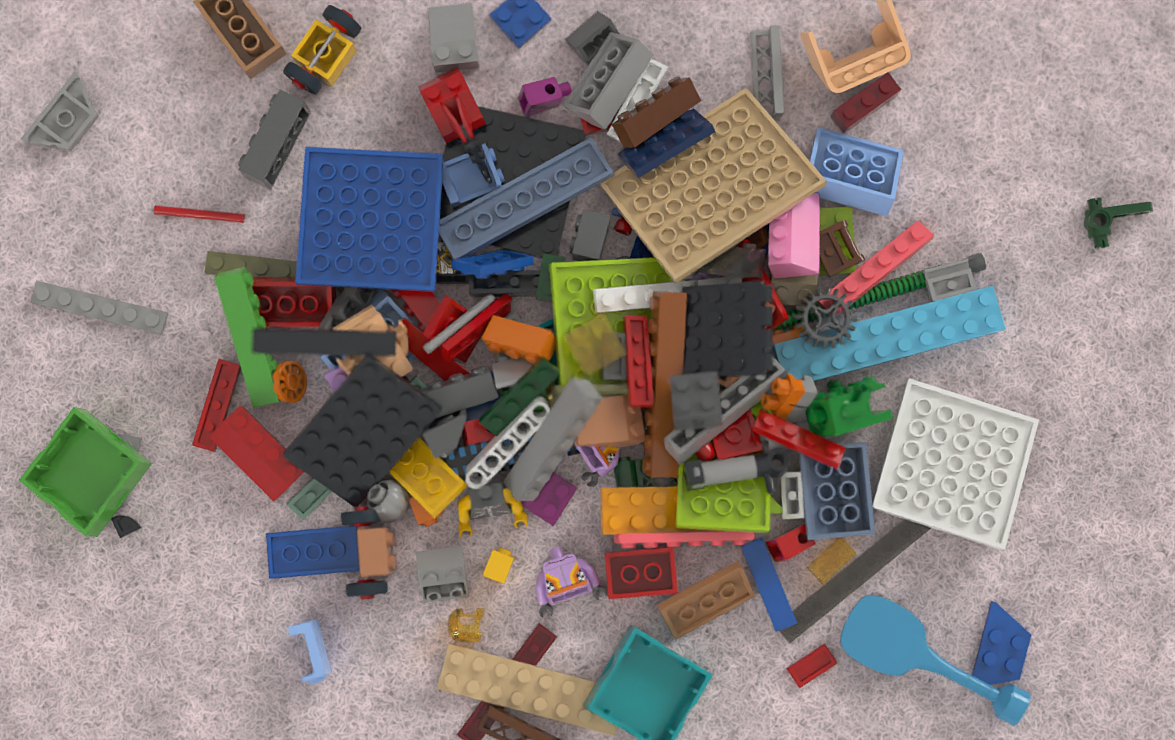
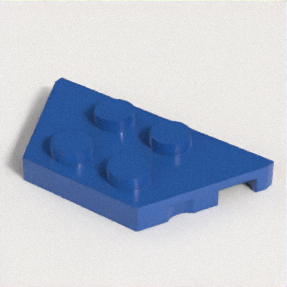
(1001, 648)

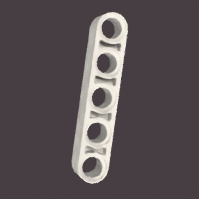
(502, 452)

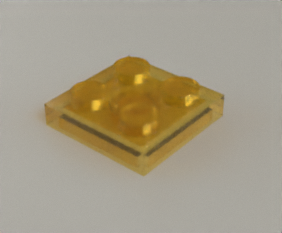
(595, 344)

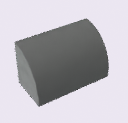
(590, 36)

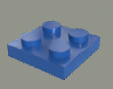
(520, 19)

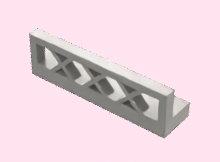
(775, 69)

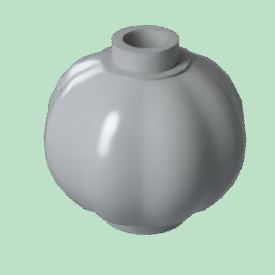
(388, 500)

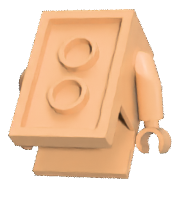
(371, 320)

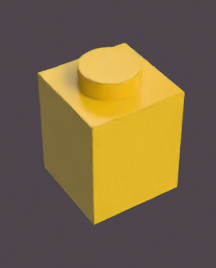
(499, 565)

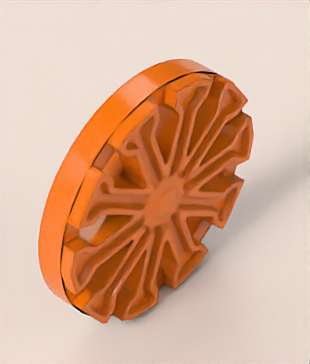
(290, 381)

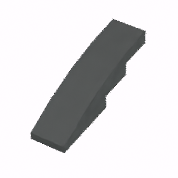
(346, 305)

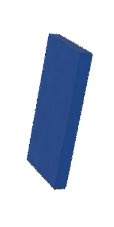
(312, 552)

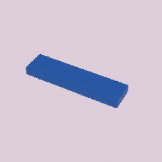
(769, 584)

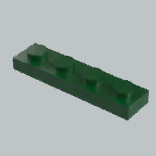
(519, 396)

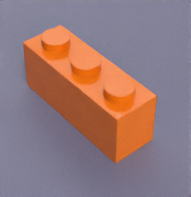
(519, 340)

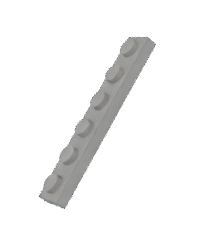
(99, 307)

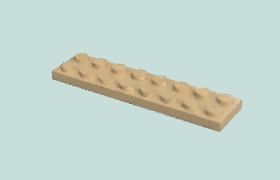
(520, 687)

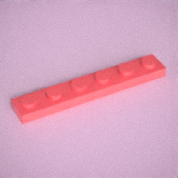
(881, 265)
(674, 539)

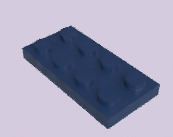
(667, 142)

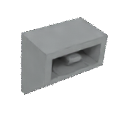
(442, 574)

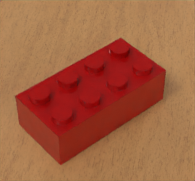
(290, 304)

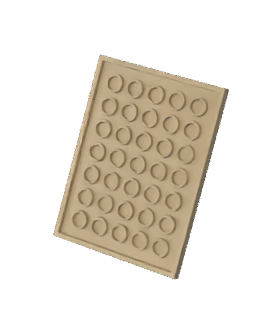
(715, 188)

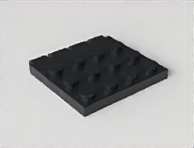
(728, 329)

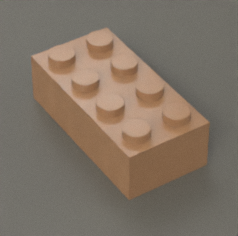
(242, 33)

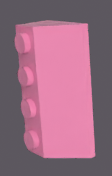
(796, 240)

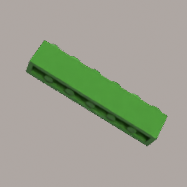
(242, 315)

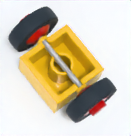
(323, 51)

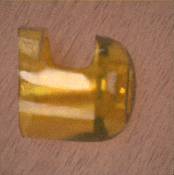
(462, 632)

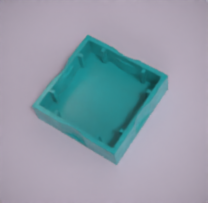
(647, 688)

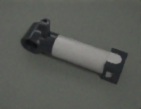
(736, 469)

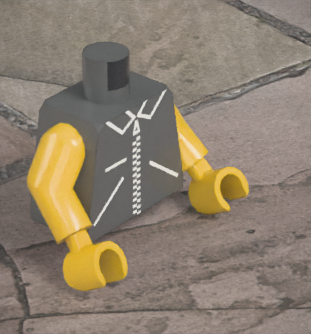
(487, 502)

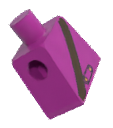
(542, 95)

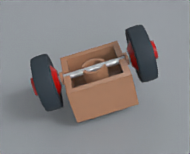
(374, 553)

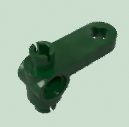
(1100, 233)

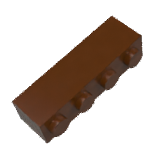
(656, 112)

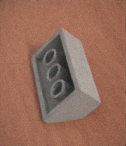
(608, 79)

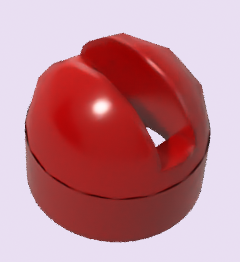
(623, 227)
(706, 453)

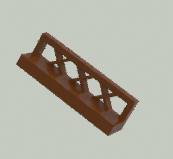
(511, 722)

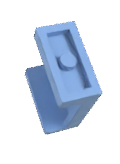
(316, 650)

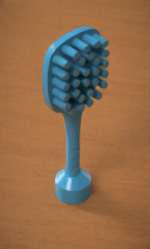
(895, 642)

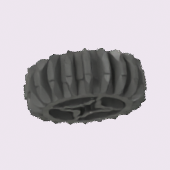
(817, 311)

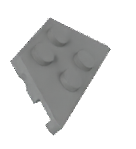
(64, 118)

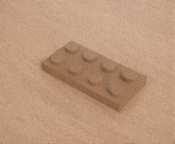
(706, 600)

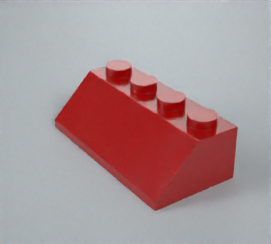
(256, 452)

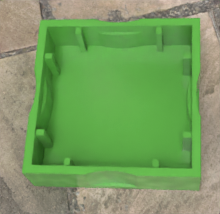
(85, 472)

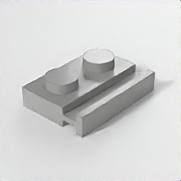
(949, 280)

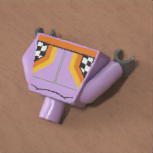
(599, 460)
(565, 579)

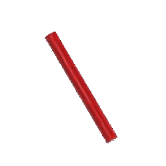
(200, 214)

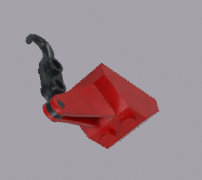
(456, 113)

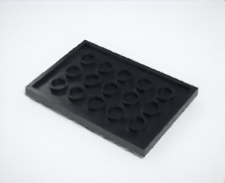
(362, 430)

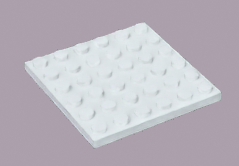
(955, 464)

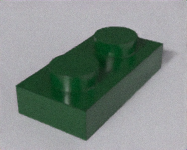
(544, 283)

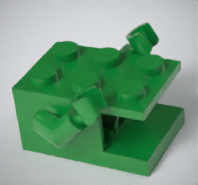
(845, 408)

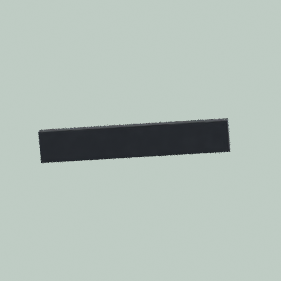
(323, 342)

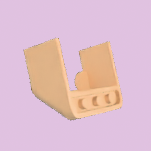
(886, 54)

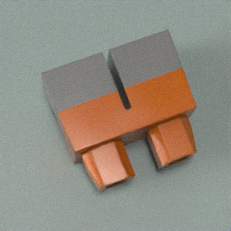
(790, 397)

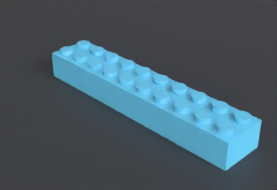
(895, 336)

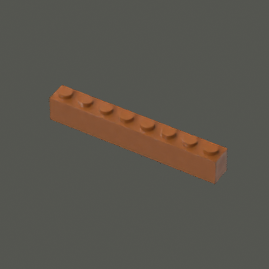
(667, 359)

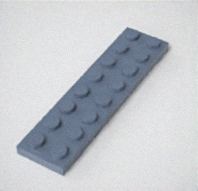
(524, 199)

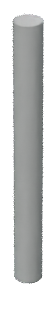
(459, 323)

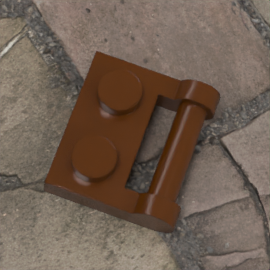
(831, 254)

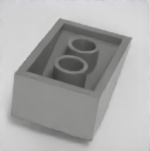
(453, 37)

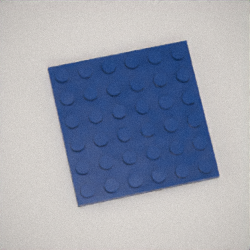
(369, 219)

